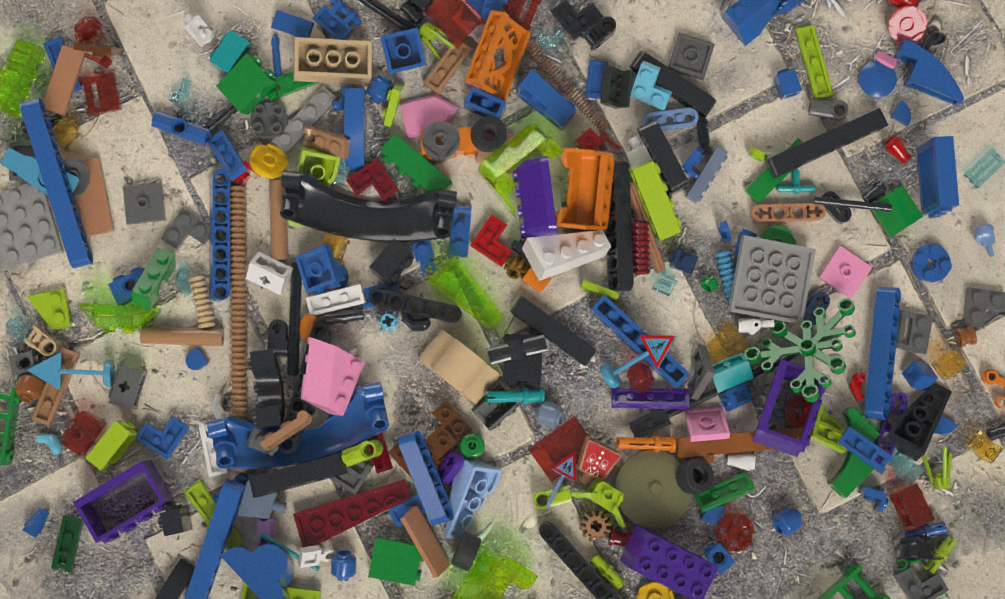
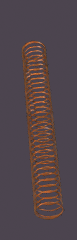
(557, 83)

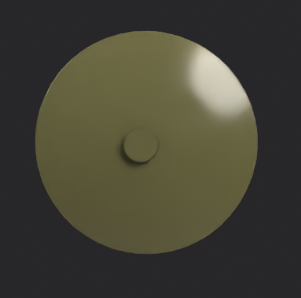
(651, 489)

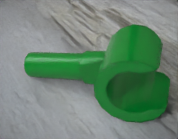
(908, 562)

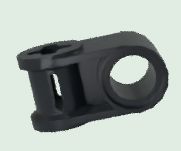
(597, 35)
(277, 341)

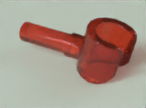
(104, 61)
(605, 137)

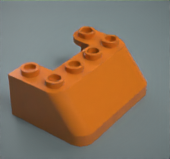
(588, 189)

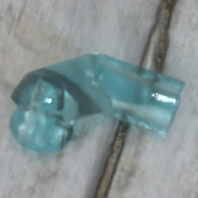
(550, 42)
(342, 174)
(182, 280)

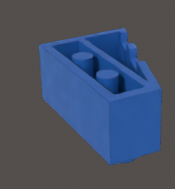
(546, 100)

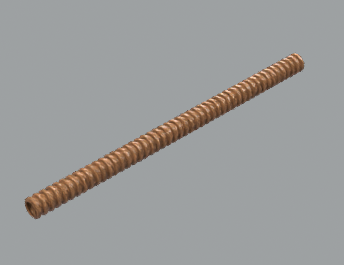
(238, 304)

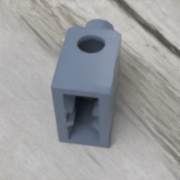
(261, 506)

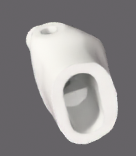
(747, 325)

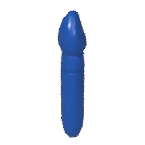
(276, 55)

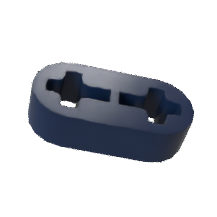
(812, 305)

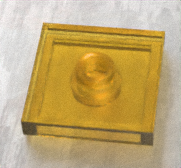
(726, 344)

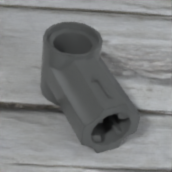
(825, 109)

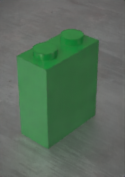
(247, 83)
(395, 561)

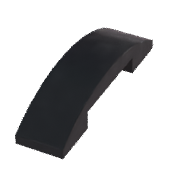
(177, 581)

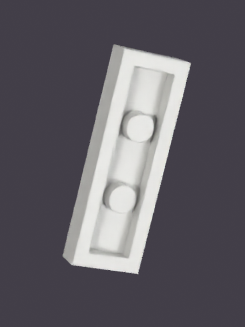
(336, 300)

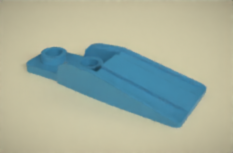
(28, 169)

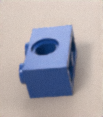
(484, 104)
(120, 288)

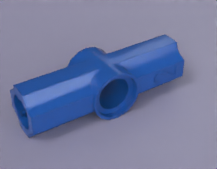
(170, 124)

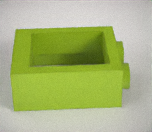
(113, 445)

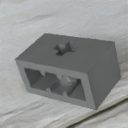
(134, 379)

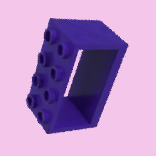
(775, 440)
(93, 522)
(668, 563)

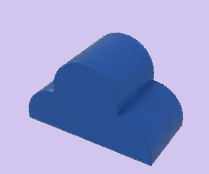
(264, 570)

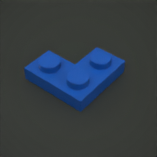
(163, 442)

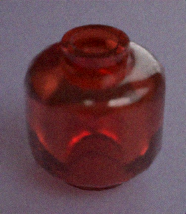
(88, 29)
(640, 377)

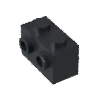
(392, 262)
(175, 520)

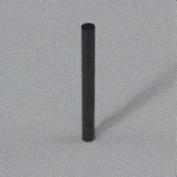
(853, 204)

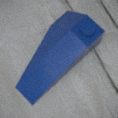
(749, 17)

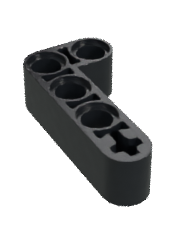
(663, 155)

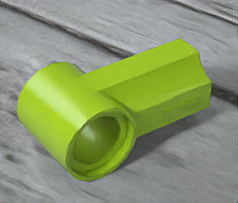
(361, 452)
(562, 496)

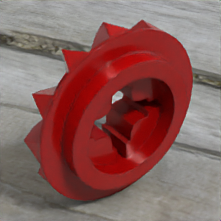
(790, 414)

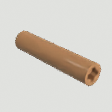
(278, 225)
(182, 336)

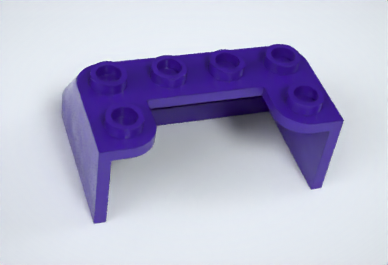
(536, 198)

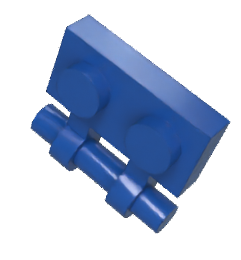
(333, 24)

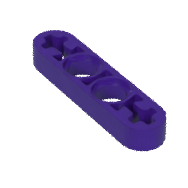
(885, 426)

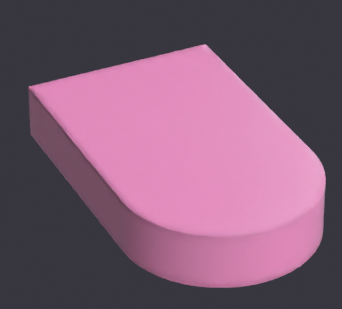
(886, 59)

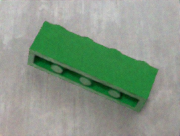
(413, 165)

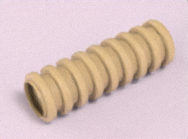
(202, 302)

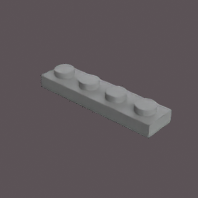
(308, 115)

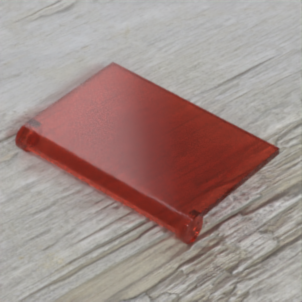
(454, 19)
(558, 446)

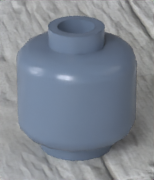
(549, 414)

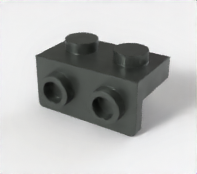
(616, 87)
(494, 413)

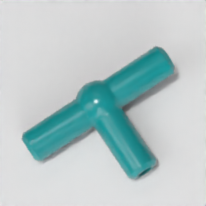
(796, 187)

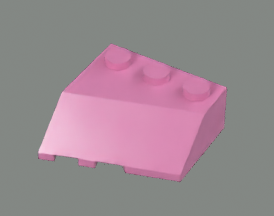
(329, 377)

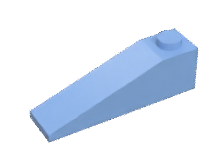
(468, 493)

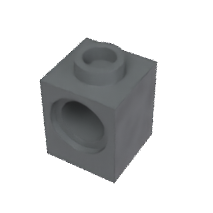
(17, 362)

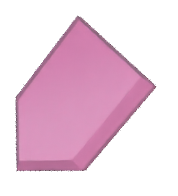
(423, 111)

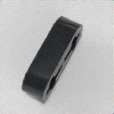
(833, 212)

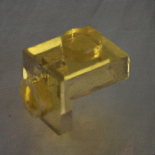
(984, 447)

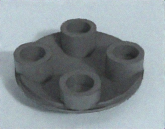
(269, 119)

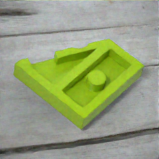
(394, 99)
(53, 308)
(827, 431)

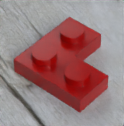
(487, 243)

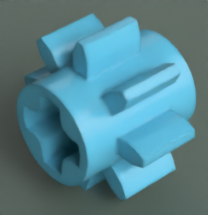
(393, 324)

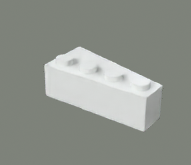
(564, 251)

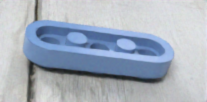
(677, 117)

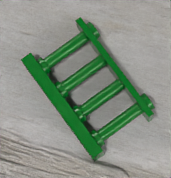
(11, 416)
(851, 571)

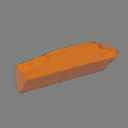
(306, 325)

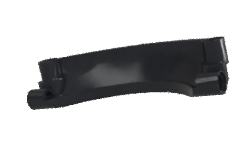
(329, 211)

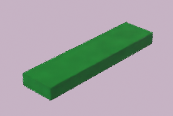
(765, 182)

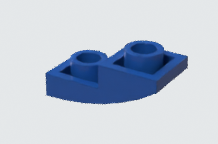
(292, 25)

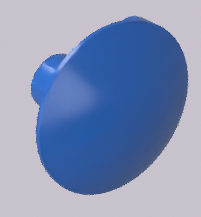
(877, 79)

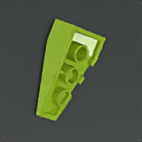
(319, 165)

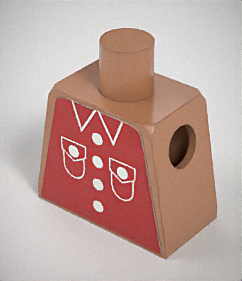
(596, 460)

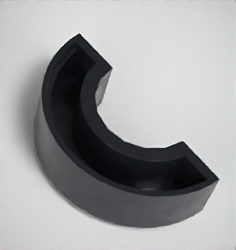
(269, 387)

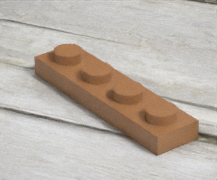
(51, 396)

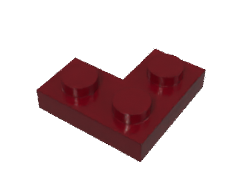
(375, 176)

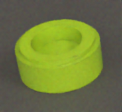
(757, 155)

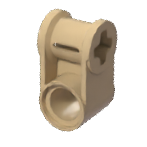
(40, 340)

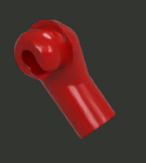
(855, 384)

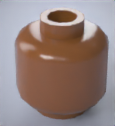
(29, 387)

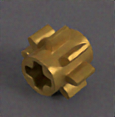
(516, 267)

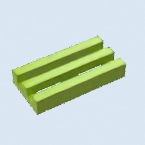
(599, 290)

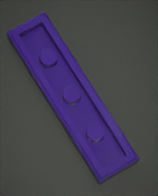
(650, 399)

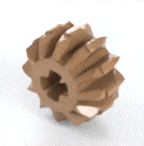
(591, 531)

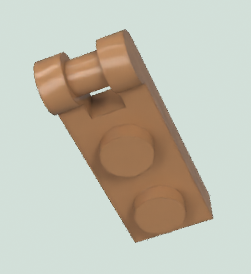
(326, 141)
(287, 430)

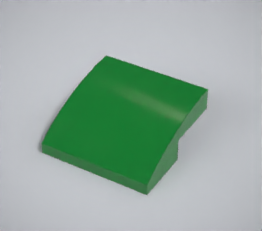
(903, 211)

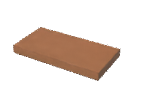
(94, 202)

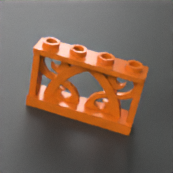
(483, 62)

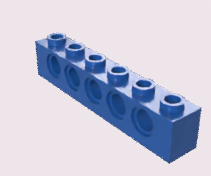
(629, 333)

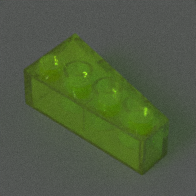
(18, 76)
(464, 290)

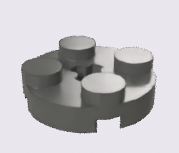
(440, 129)

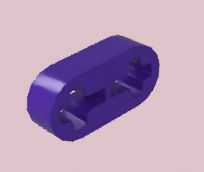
(450, 467)

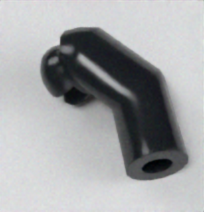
(933, 39)
(416, 325)

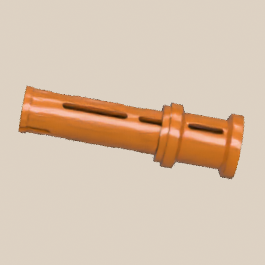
(654, 443)

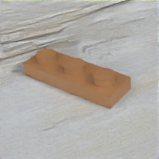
(447, 68)

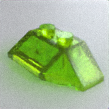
(119, 317)

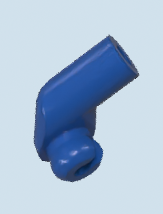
(339, 104)

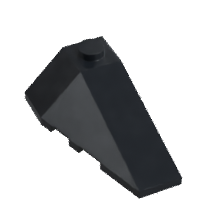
(917, 424)

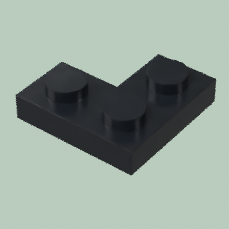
(576, 23)

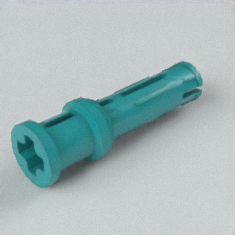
(524, 396)

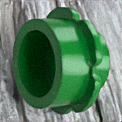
(709, 283)

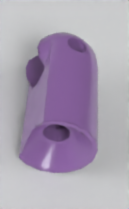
(268, 527)

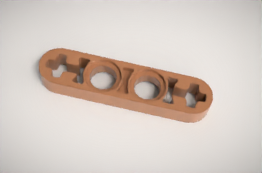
(787, 210)

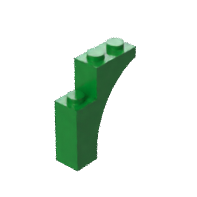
(853, 468)

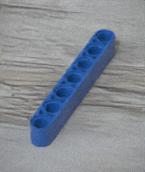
(214, 243)
(882, 353)
(215, 540)

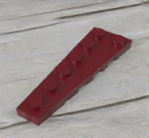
(333, 518)

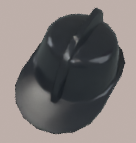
(916, 548)

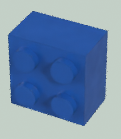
(403, 50)

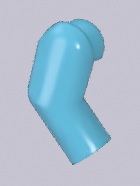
(52, 441)

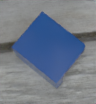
(920, 375)

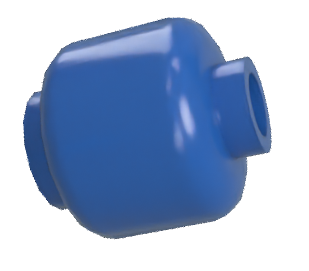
(378, 89)
(787, 521)
(343, 565)

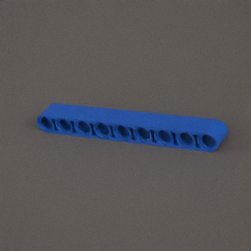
(56, 182)

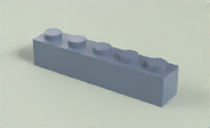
(707, 175)

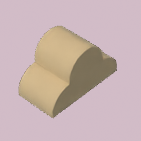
(459, 366)

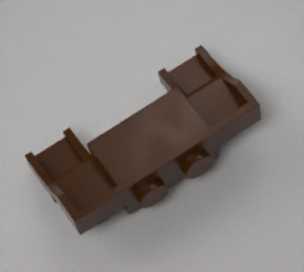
(442, 439)

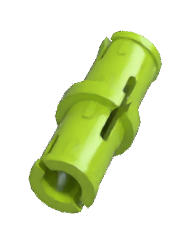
(943, 550)
(607, 571)

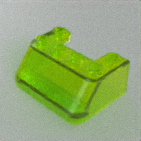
(491, 577)

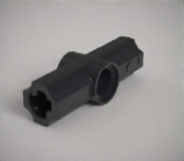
(517, 349)

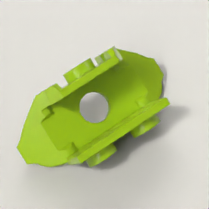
(605, 496)

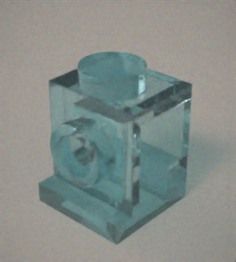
(905, 468)

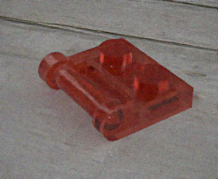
(514, 10)
(107, 94)

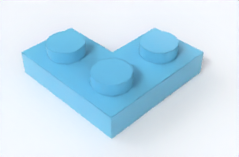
(645, 88)

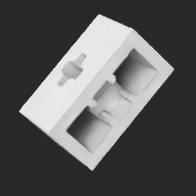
(269, 273)

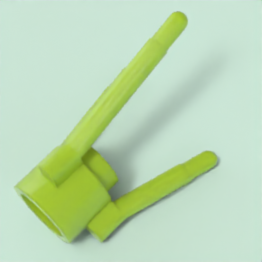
(431, 32)
(942, 479)

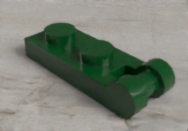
(67, 543)

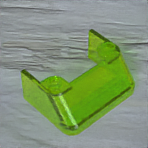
(511, 155)

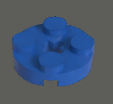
(920, 260)

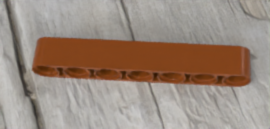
(736, 443)

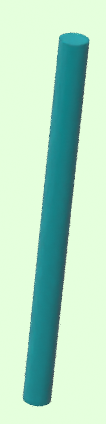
(284, 548)

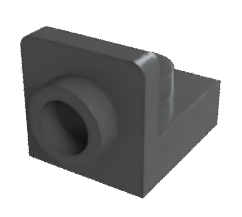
(254, 441)

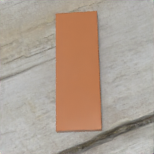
(63, 80)
(425, 541)

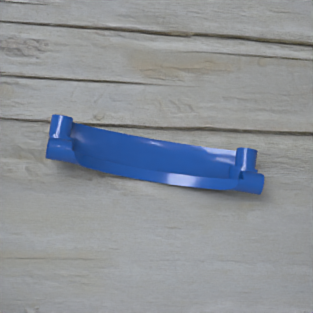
(361, 421)

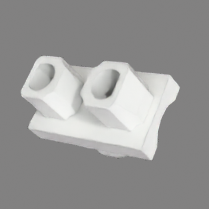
(198, 29)

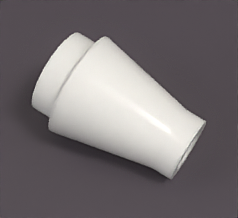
(742, 460)

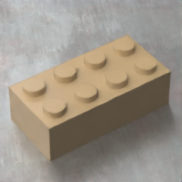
(332, 61)

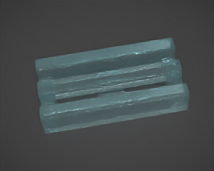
(972, 179)

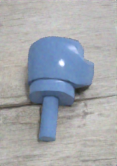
(985, 235)

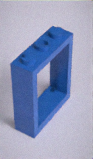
(937, 176)

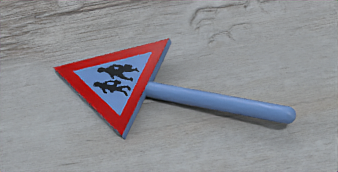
(567, 469)

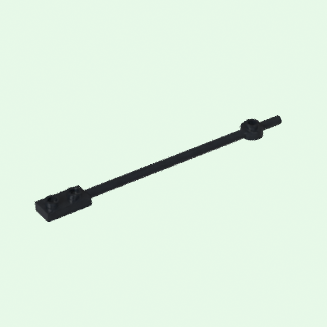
(659, 418)

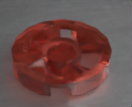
(735, 531)

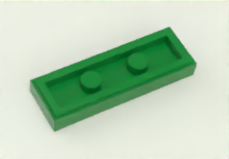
(725, 492)

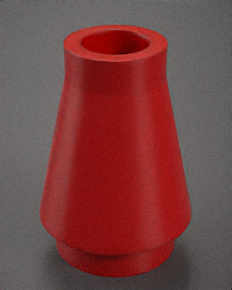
(897, 149)

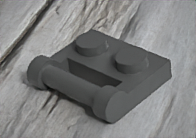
(918, 332)
(352, 479)

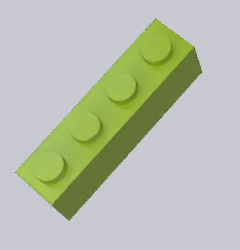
(655, 200)

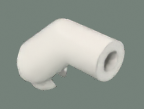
(217, 408)

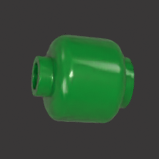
(465, 448)

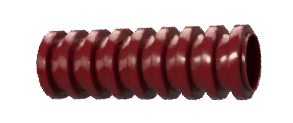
(641, 247)

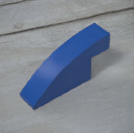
(928, 74)
(355, 127)

